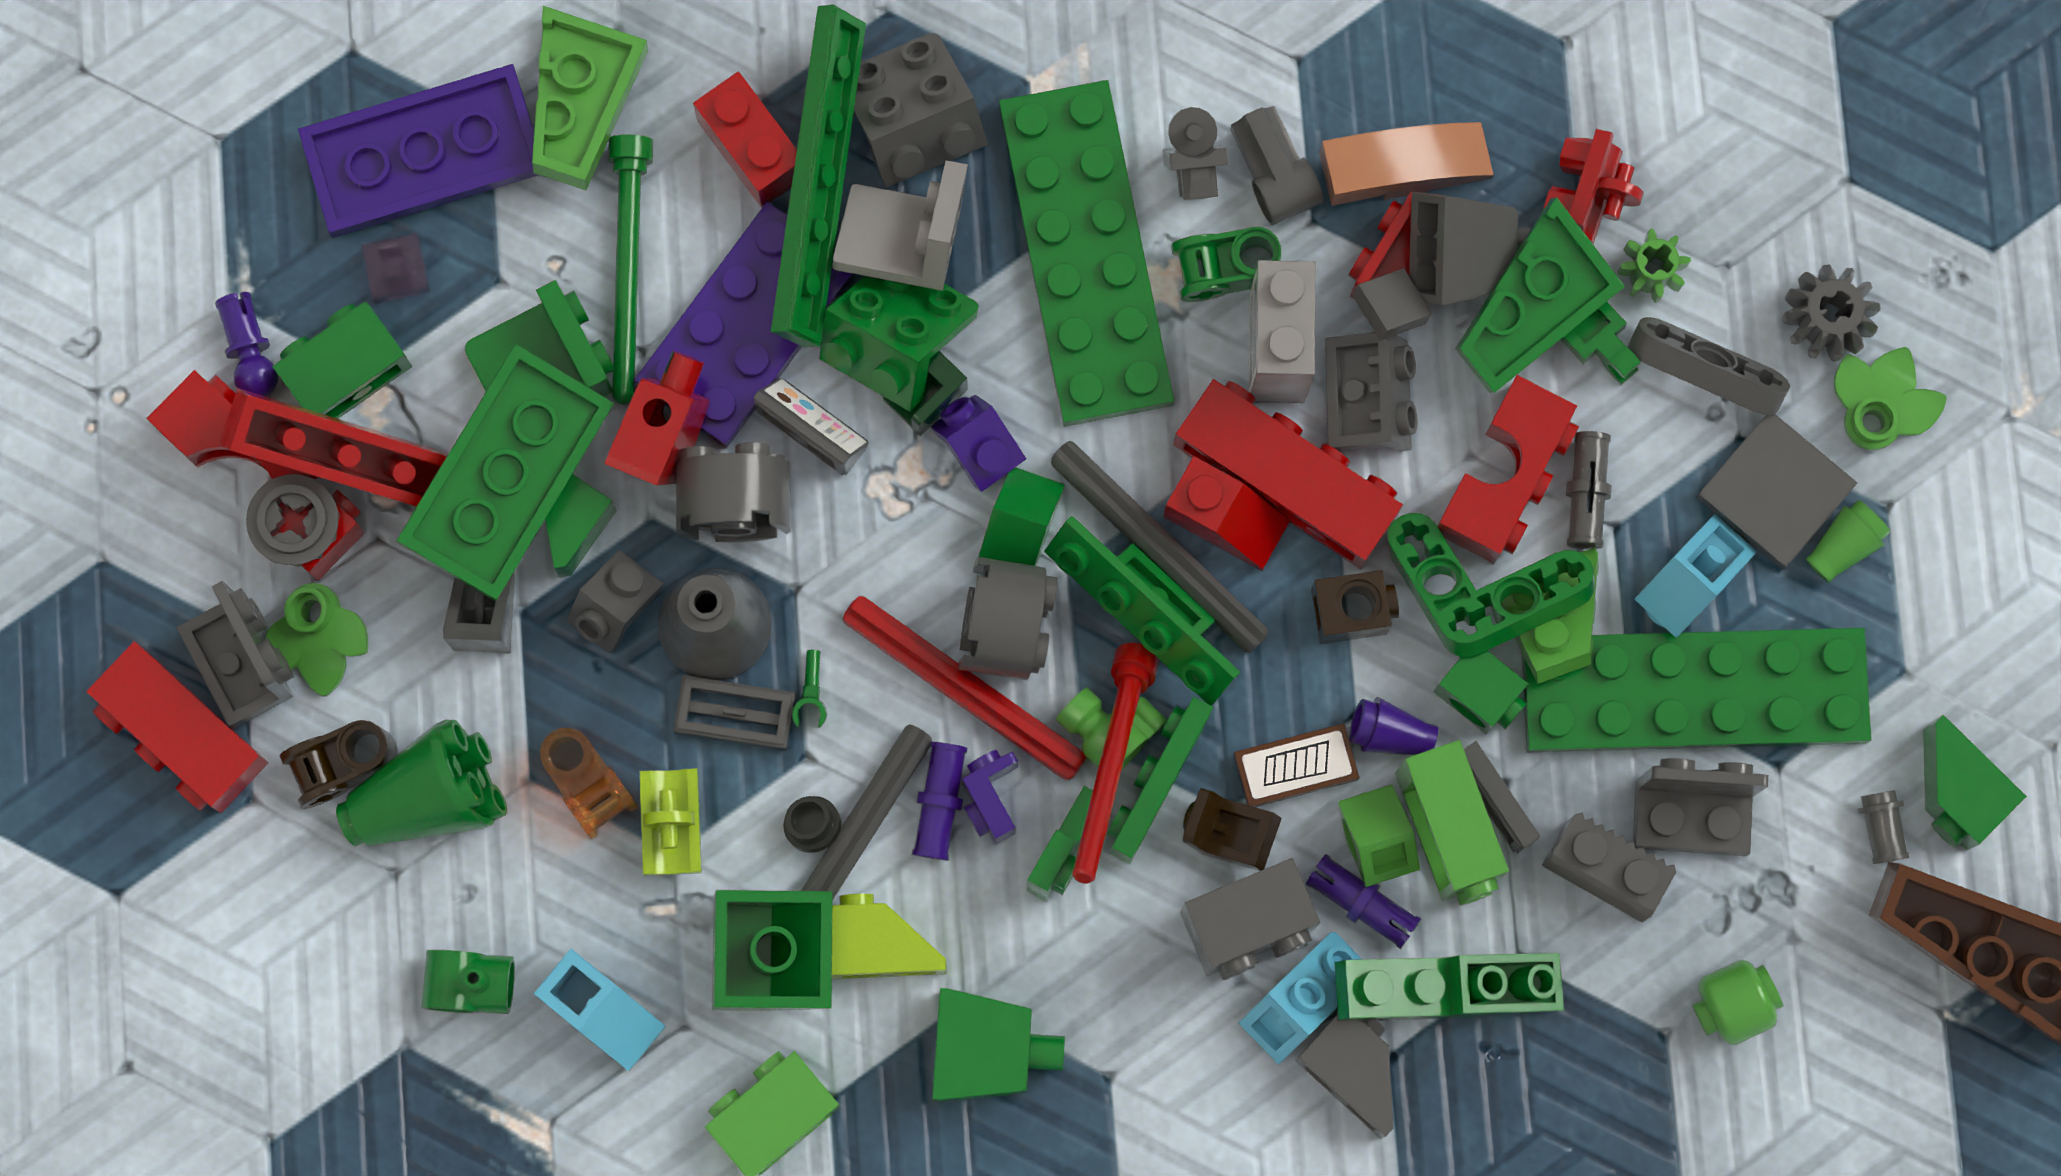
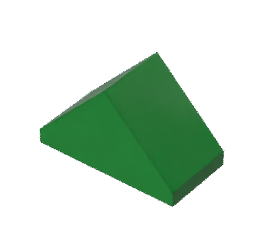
(1021, 518)
(576, 523)

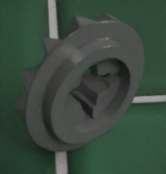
(265, 518)

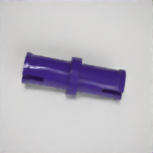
(939, 801)
(1363, 902)

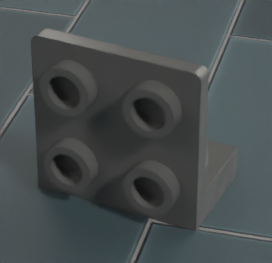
(1696, 808)

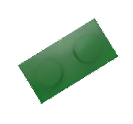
(342, 362)

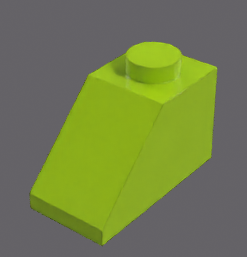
(877, 942)

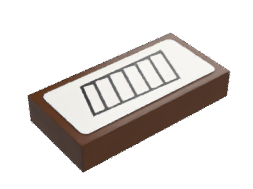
(1296, 765)

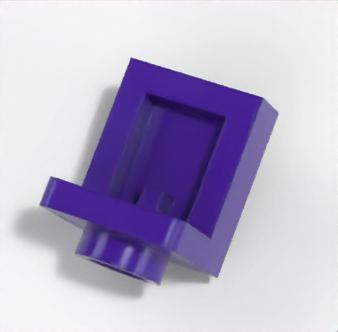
(978, 440)
(986, 809)

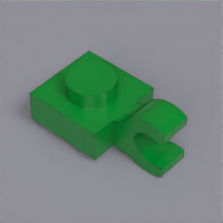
(1599, 337)

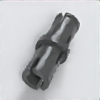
(1592, 454)

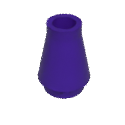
(1390, 730)

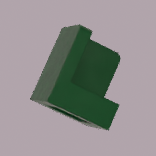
(943, 385)

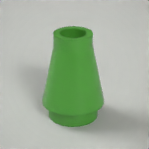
(1847, 541)

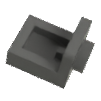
(613, 601)

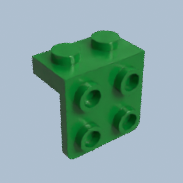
(889, 332)
(549, 333)

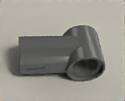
(1280, 178)

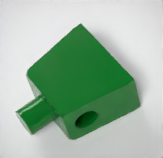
(987, 1048)

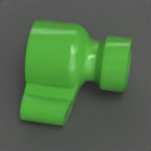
(1085, 717)

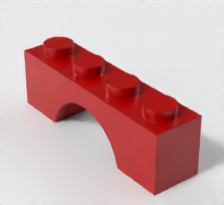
(194, 423)

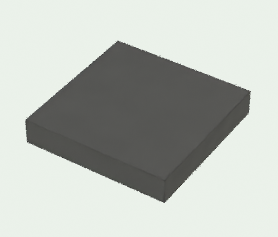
(1776, 490)

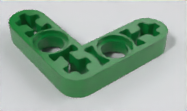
(1469, 604)

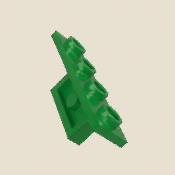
(1147, 606)

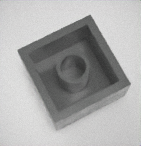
(1249, 919)

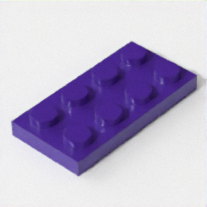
(420, 150)
(732, 328)

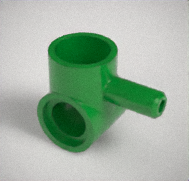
(468, 982)

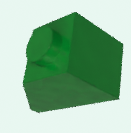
(1963, 787)

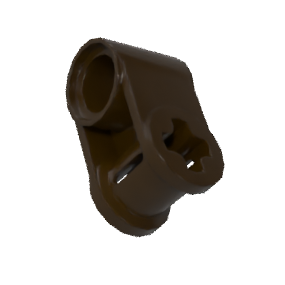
(327, 763)

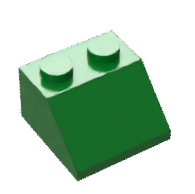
(772, 950)

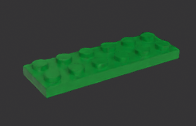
(1086, 253)
(1705, 692)

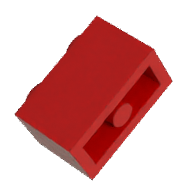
(748, 138)

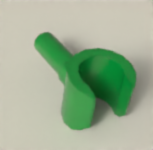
(811, 688)

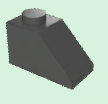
(1355, 1069)

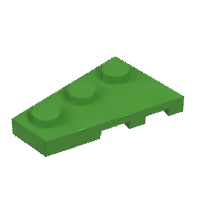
(581, 92)

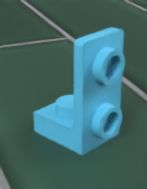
(1298, 1000)

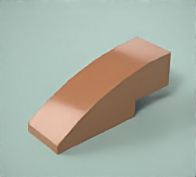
(1404, 161)

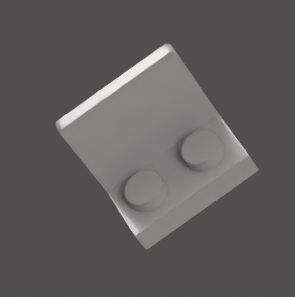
(902, 233)

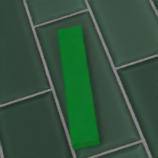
(818, 176)

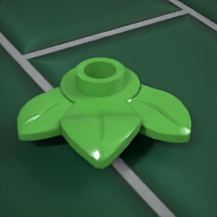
(1889, 394)
(321, 645)

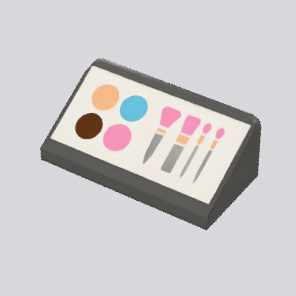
(810, 425)

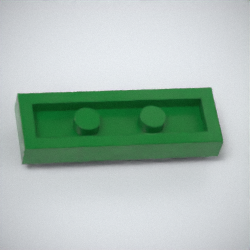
(1158, 778)

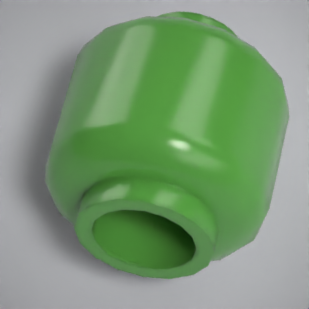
(1737, 1002)

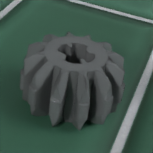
(1809, 313)

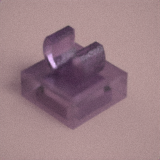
(395, 268)

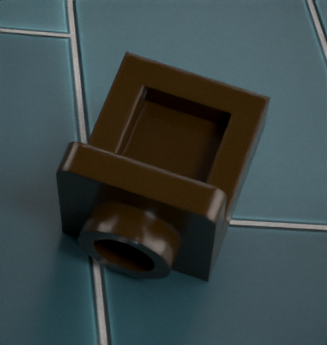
(1230, 830)

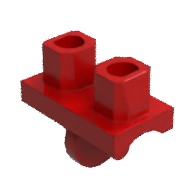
(1602, 185)

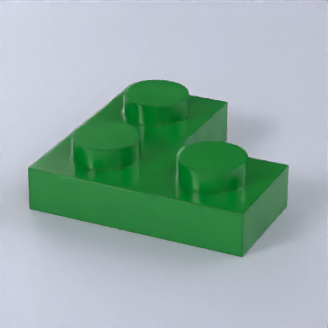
(1057, 860)

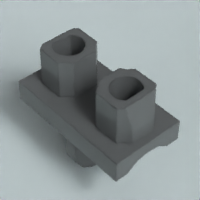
(1196, 156)

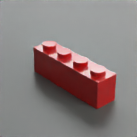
(330, 448)
(1288, 472)

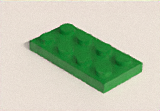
(505, 472)

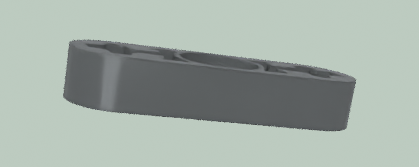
(1709, 366)

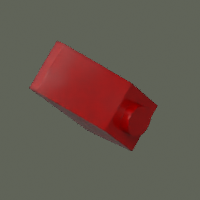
(1225, 513)

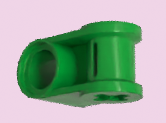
(1220, 261)

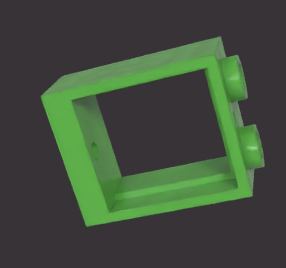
(1452, 823)

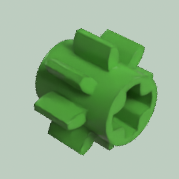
(1641, 255)

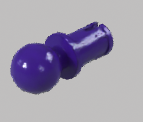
(246, 343)

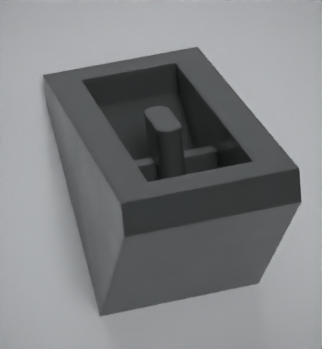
(477, 621)

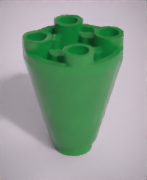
(425, 791)

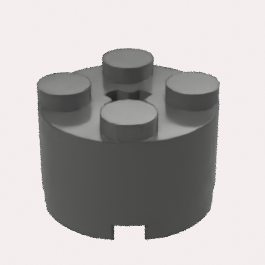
(733, 494)
(1006, 618)

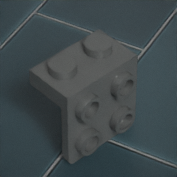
(916, 109)
(234, 660)

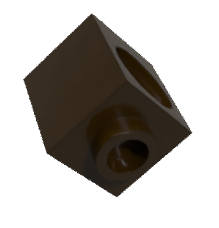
(1332, 621)

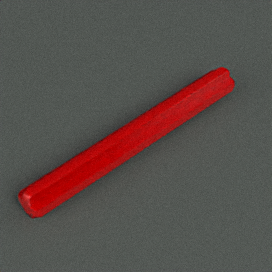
(964, 688)

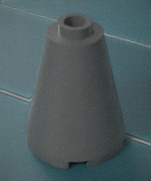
(716, 642)

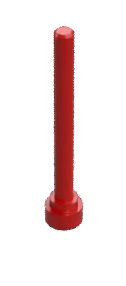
(1133, 672)

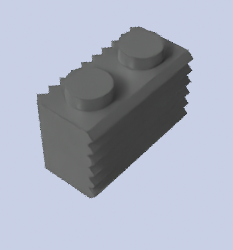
(1609, 867)

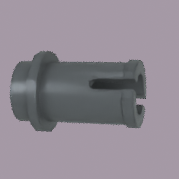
(1884, 826)

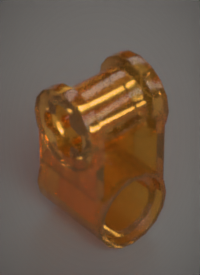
(586, 783)

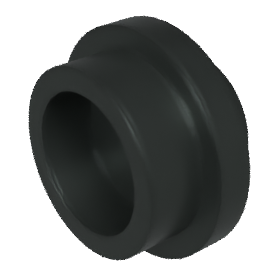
(811, 824)

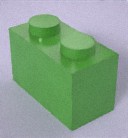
(771, 1114)

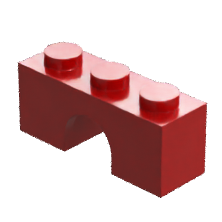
(1531, 427)

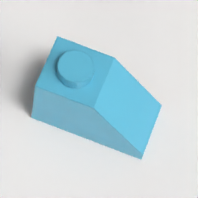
(1695, 576)

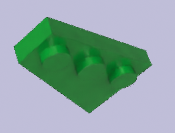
(1538, 299)

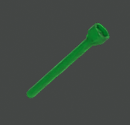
(630, 159)

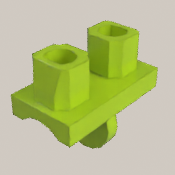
(670, 822)

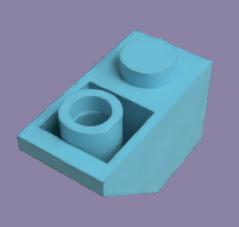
(599, 1010)

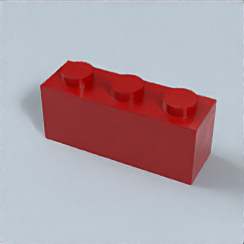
(175, 729)

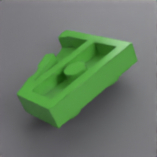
(1562, 642)

